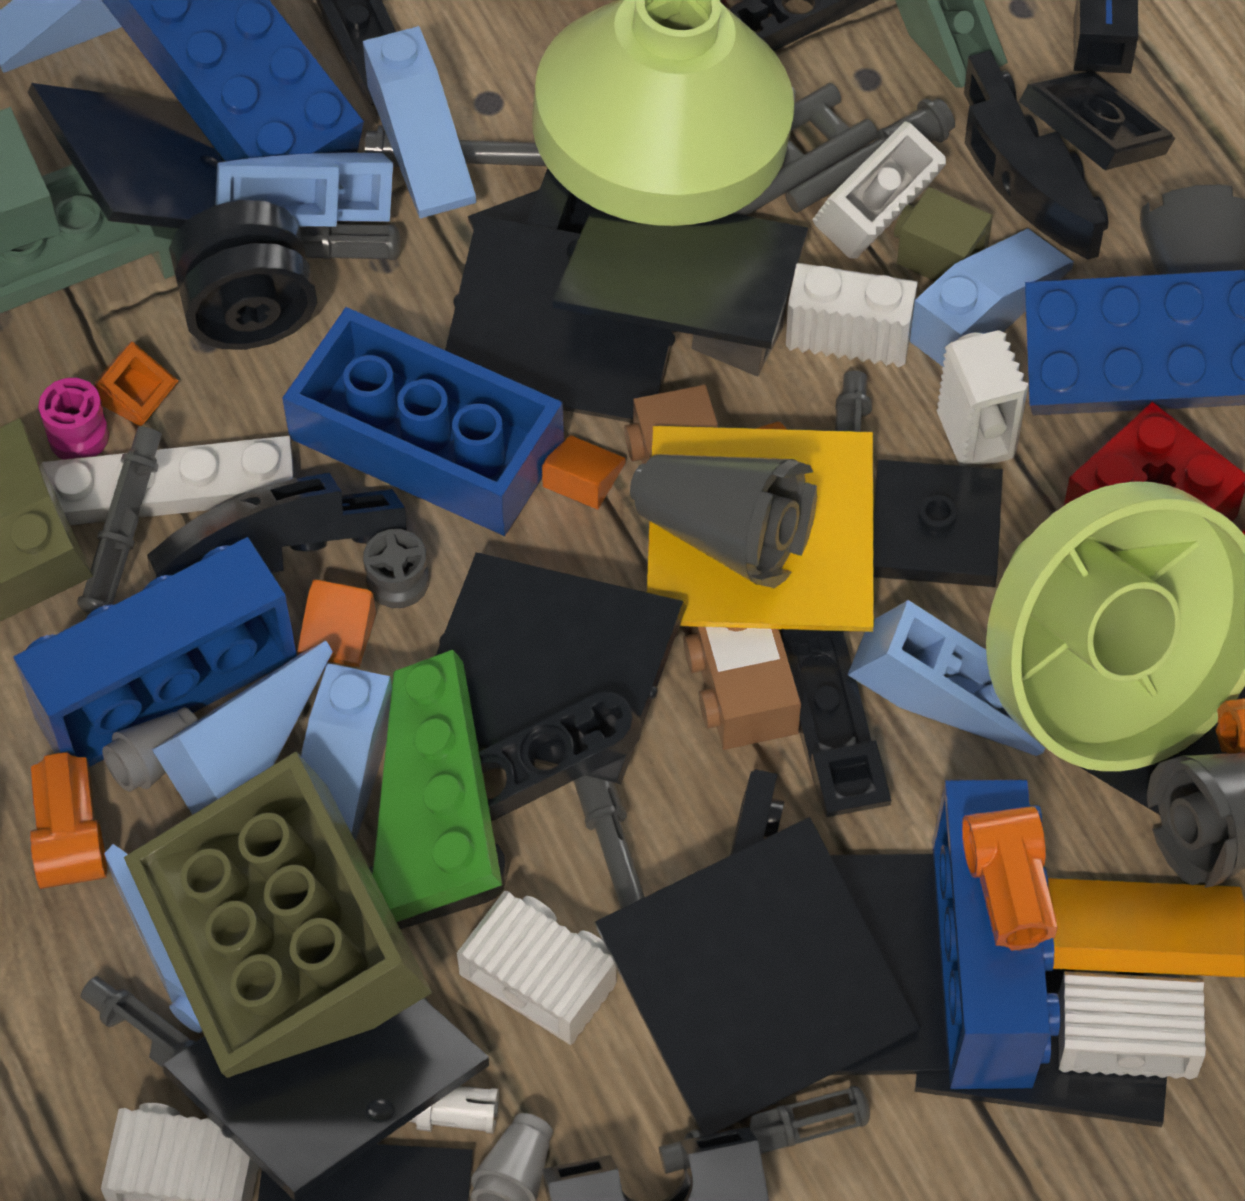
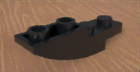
(1029, 169)
(288, 513)

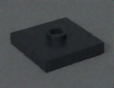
(1097, 119)
(937, 523)

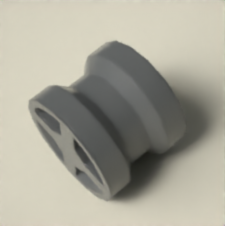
(396, 552)

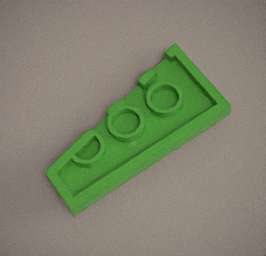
(433, 804)

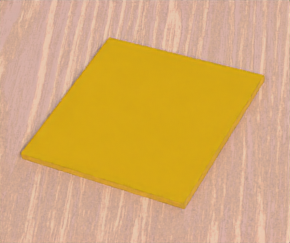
(832, 577)

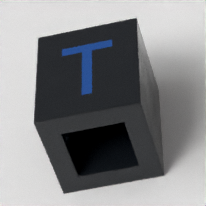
(1105, 35)

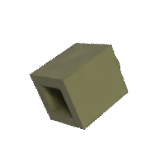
(940, 233)

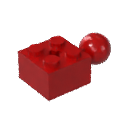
(1166, 453)

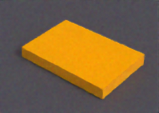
(1148, 927)

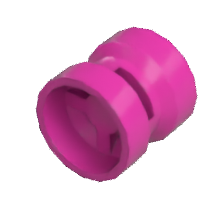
(73, 419)

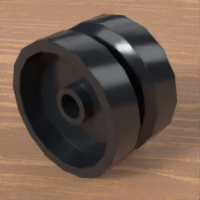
(243, 275)

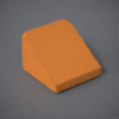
(134, 384)
(581, 471)
(341, 617)

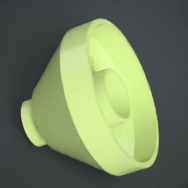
(662, 111)
(1121, 626)

